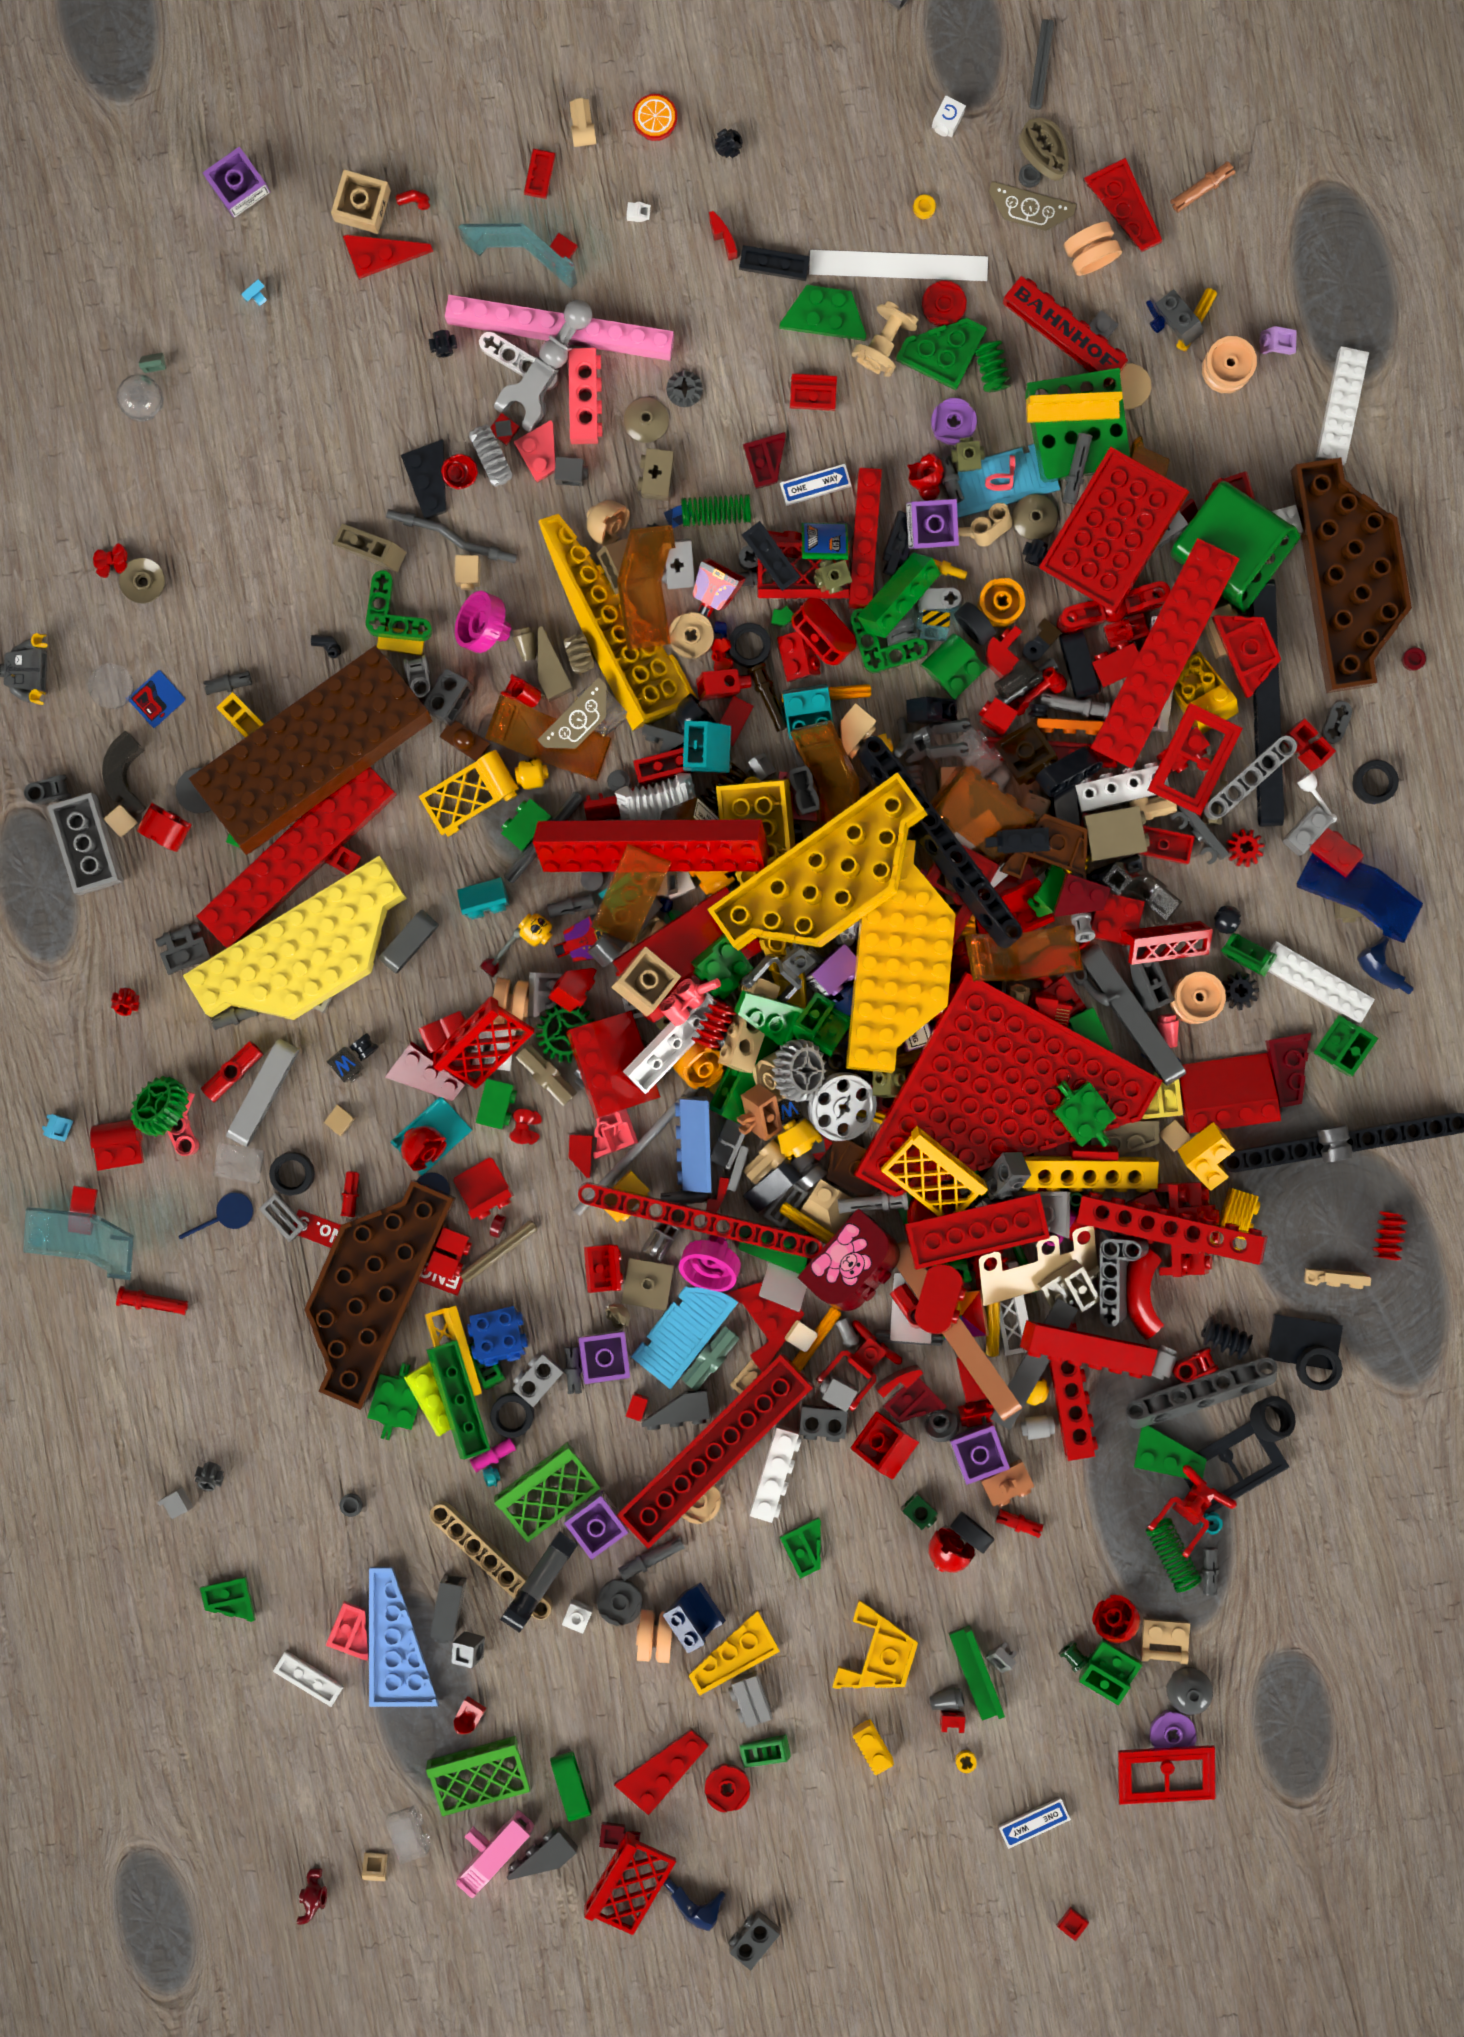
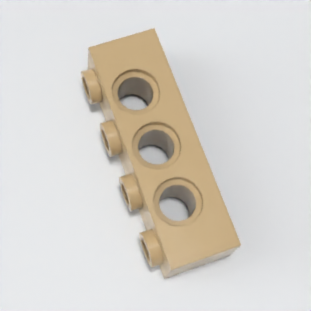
(751, 1038)

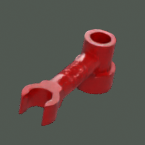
(1052, 680)

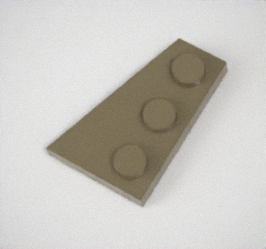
(1133, 1136)

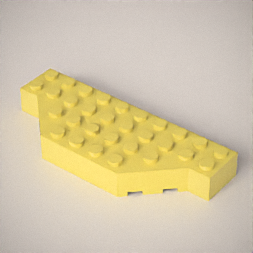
(303, 952)

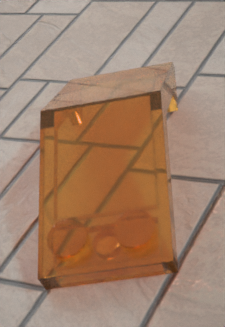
(642, 589)
(521, 727)
(830, 768)
(1030, 957)

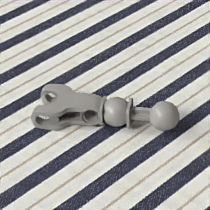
(544, 368)

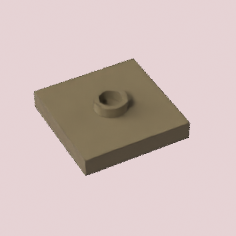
(647, 1284)

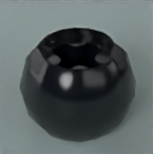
(1227, 919)

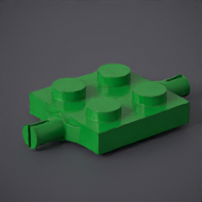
(1084, 1113)
(393, 1402)

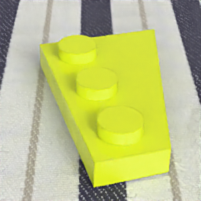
(425, 1389)

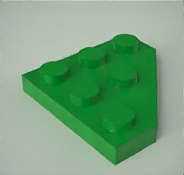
(943, 351)

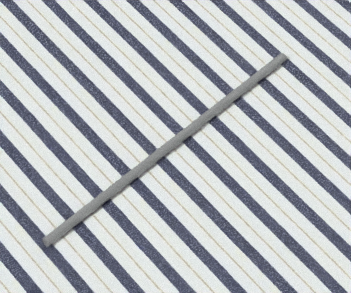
(636, 1149)

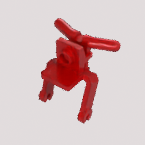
(863, 1360)
(1194, 1506)

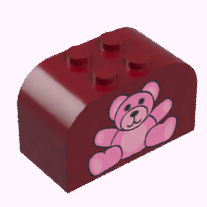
(852, 1263)

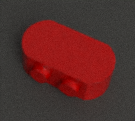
(823, 631)
(940, 1299)

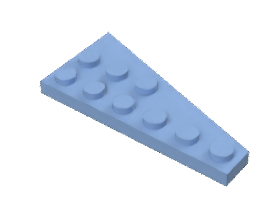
(395, 1658)

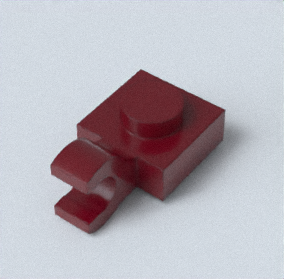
(613, 1833)

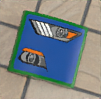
(824, 541)

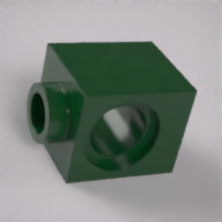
(915, 1502)

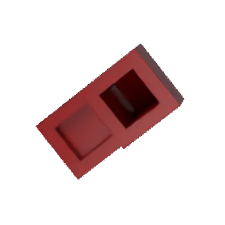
(997, 654)

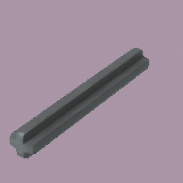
(1041, 64)

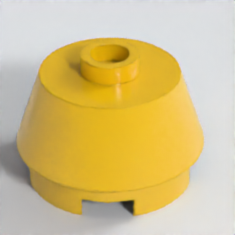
(798, 1138)

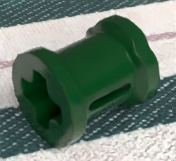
(1074, 1656)

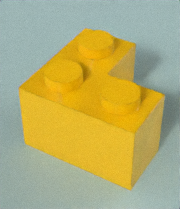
(1204, 1154)

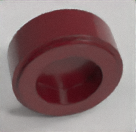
(1413, 659)
(497, 1226)

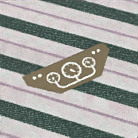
(1029, 207)
(578, 719)

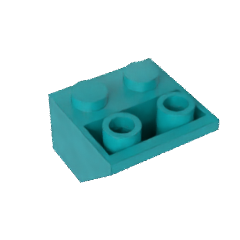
(806, 706)
(706, 746)
(483, 898)

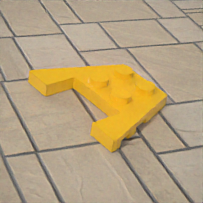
(887, 1657)

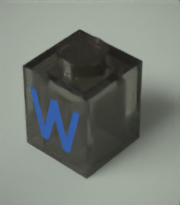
(346, 1065)
(789, 1110)

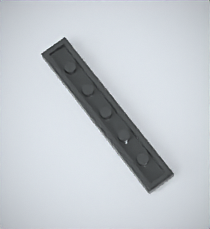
(1032, 1367)

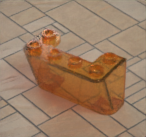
(979, 809)

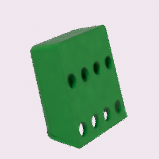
(1057, 440)
(1243, 530)

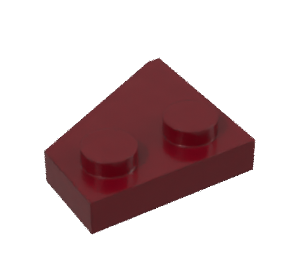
(765, 459)
(1080, 896)
(913, 1402)

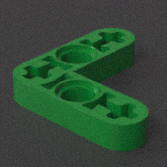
(383, 614)
(883, 654)

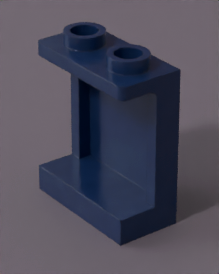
(693, 1617)

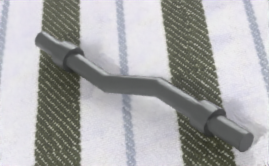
(410, 519)

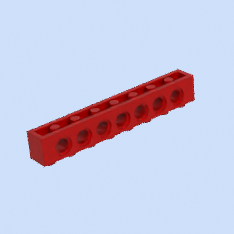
(1090, 1216)

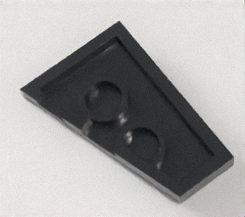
(426, 478)

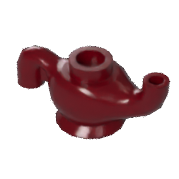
(312, 1896)

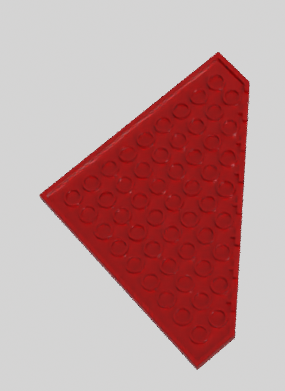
(992, 1086)

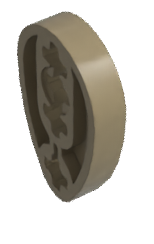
(1054, 141)

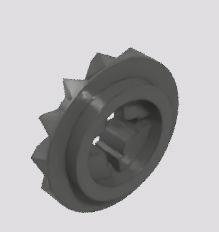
(693, 394)

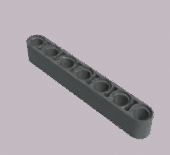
(1132, 1015)

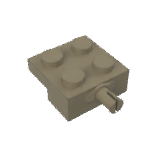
(1071, 1286)

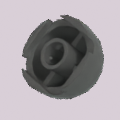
(1189, 1691)

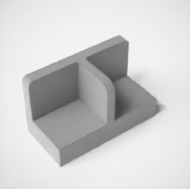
(727, 1144)

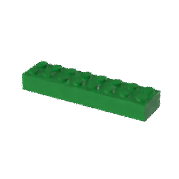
(458, 1399)

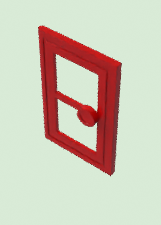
(1214, 768)
(989, 870)
(1166, 1755)

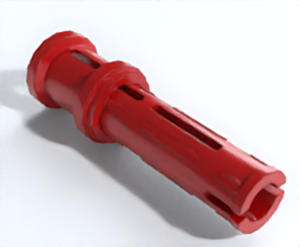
(140, 1299)

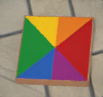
(973, 1313)

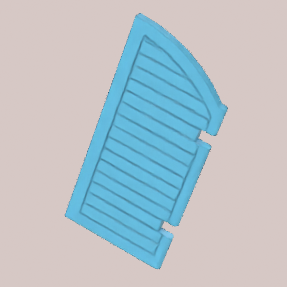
(1025, 482)
(683, 1333)

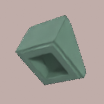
(152, 363)

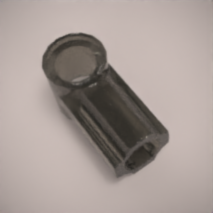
(1022, 675)

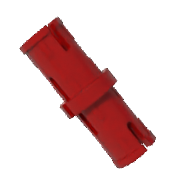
(1019, 1523)

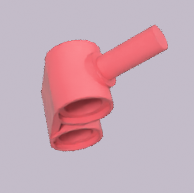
(686, 994)
(178, 1137)

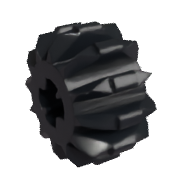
(1243, 984)

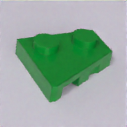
(804, 1547)
(229, 1598)

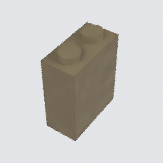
(1116, 833)

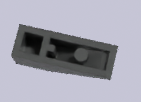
(1150, 984)

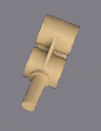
(990, 525)

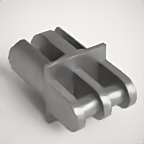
(663, 1235)

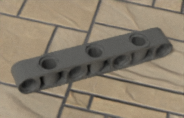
(1201, 1392)

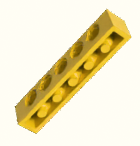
(1144, 1181)

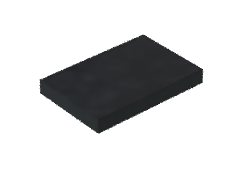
(1294, 1335)

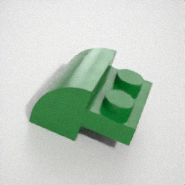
(954, 665)
(822, 1024)
(1345, 1046)
(1110, 1671)

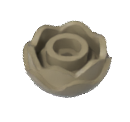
(618, 1315)

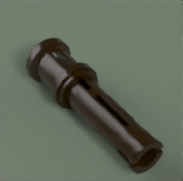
(765, 688)

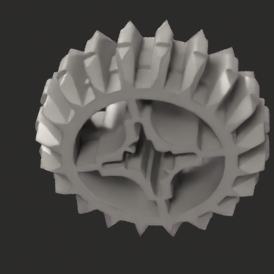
(490, 455)
(794, 1084)

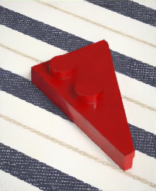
(377, 254)

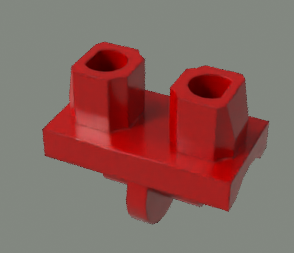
(1126, 630)

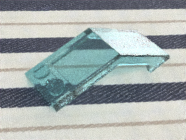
(485, 236)
(79, 1238)

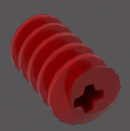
(714, 1024)
(1390, 1236)

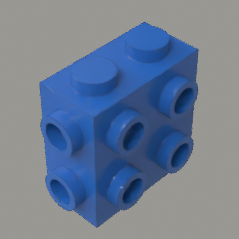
(497, 1336)

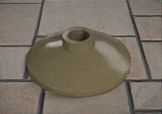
(646, 431)
(1023, 520)
(133, 574)

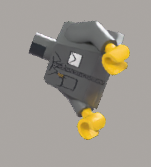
(26, 669)

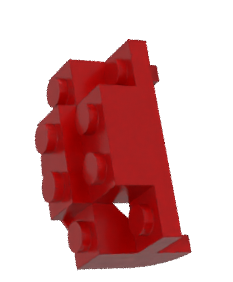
(1197, 1196)

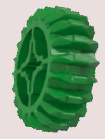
(549, 1039)
(159, 1106)

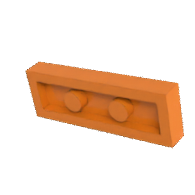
(1069, 726)

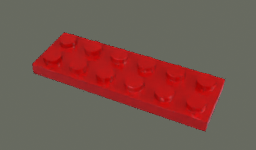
(977, 1231)

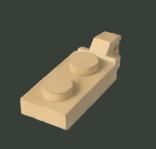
(1336, 1277)

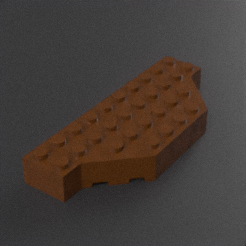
(1351, 571)
(370, 1286)

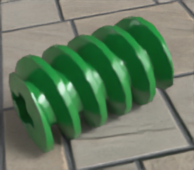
(991, 366)

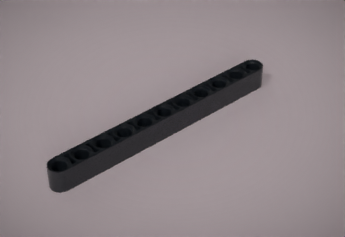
(1267, 717)
(1377, 1140)

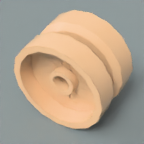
(1092, 248)
(1240, 367)
(1210, 994)
(513, 1003)
(653, 1636)

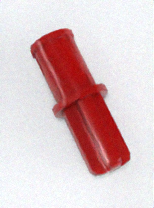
(350, 1194)

